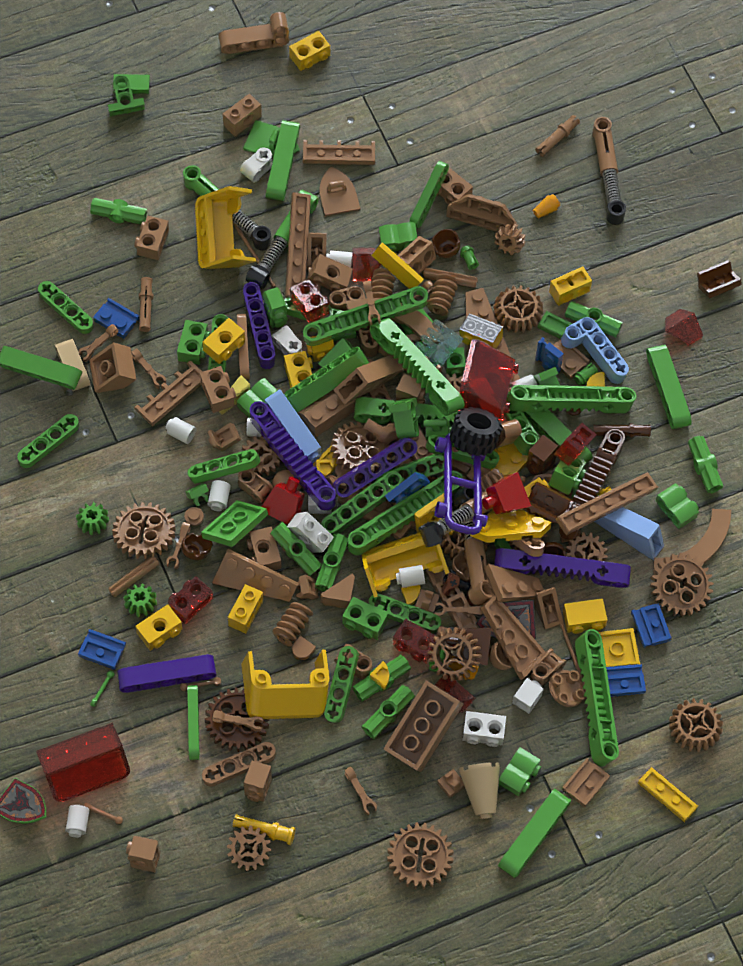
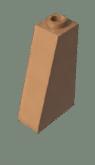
(368, 378)

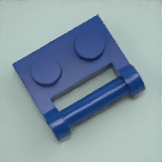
(407, 487)

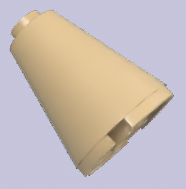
(482, 787)

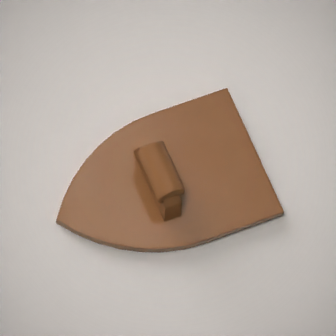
(337, 193)

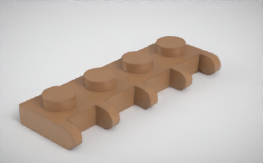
(338, 153)
(171, 395)

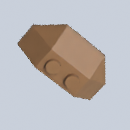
(480, 212)

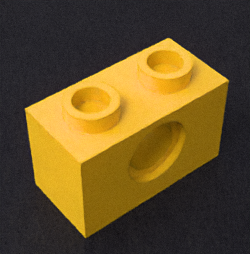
(226, 331)
(162, 618)

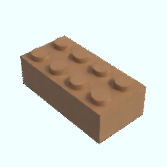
(423, 726)

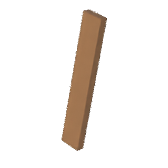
(297, 240)
(606, 503)

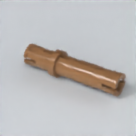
(562, 131)
(146, 285)

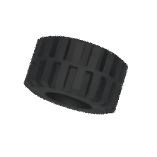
(475, 431)

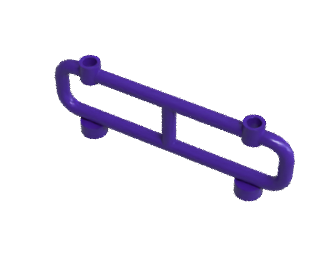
(444, 510)

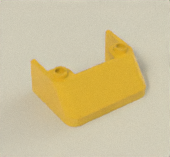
(215, 228)
(385, 560)
(285, 700)

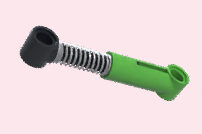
(203, 186)
(261, 272)

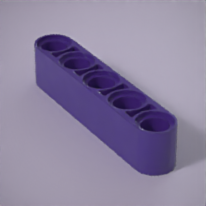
(259, 317)
(384, 466)
(166, 673)

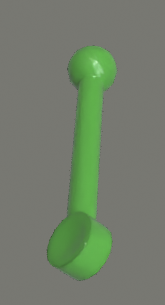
(110, 674)

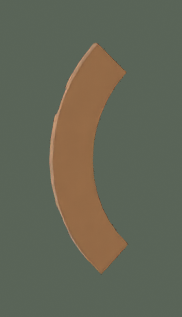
(414, 320)
(709, 543)

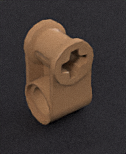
(256, 487)
(363, 660)
(548, 666)

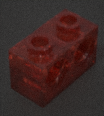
(309, 300)
(575, 444)
(194, 603)
(418, 637)

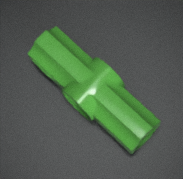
(118, 211)
(607, 324)
(705, 464)
(334, 553)
(304, 558)
(368, 687)
(380, 720)

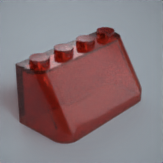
(84, 763)

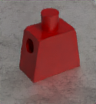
(506, 495)
(285, 501)

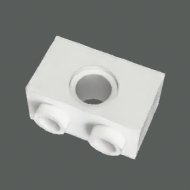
(310, 532)

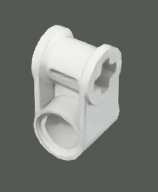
(257, 164)
(286, 341)

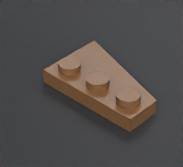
(512, 585)

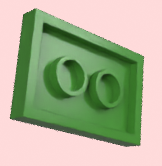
(234, 523)

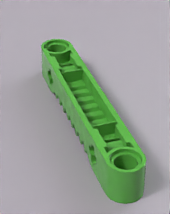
(358, 317)
(396, 343)
(524, 397)
(373, 409)
(396, 517)
(593, 665)

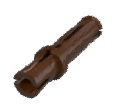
(629, 430)

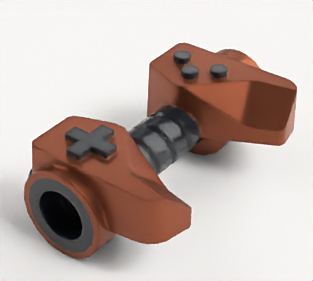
(451, 581)

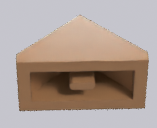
(316, 245)
(340, 593)
(548, 608)

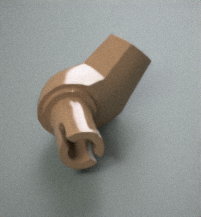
(384, 434)

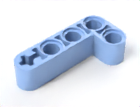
(615, 367)

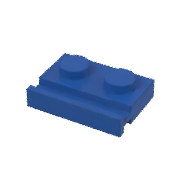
(116, 314)
(549, 355)
(651, 625)
(102, 649)
(626, 680)

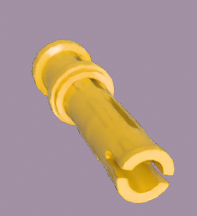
(273, 830)

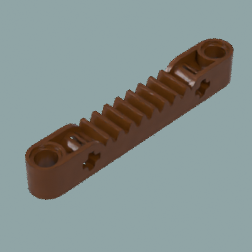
(597, 473)

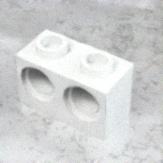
(484, 723)

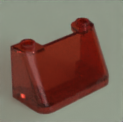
(487, 379)

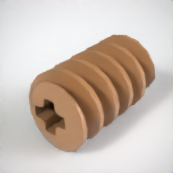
(382, 283)
(442, 294)
(290, 622)

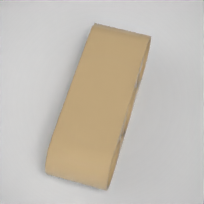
(70, 356)

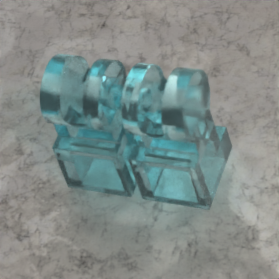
(447, 344)

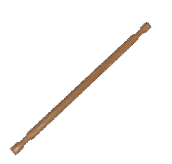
(251, 250)
(572, 652)

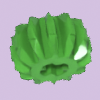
(99, 518)
(140, 594)

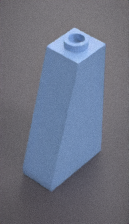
(294, 425)
(634, 530)

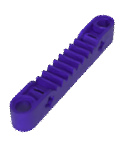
(290, 454)
(614, 573)

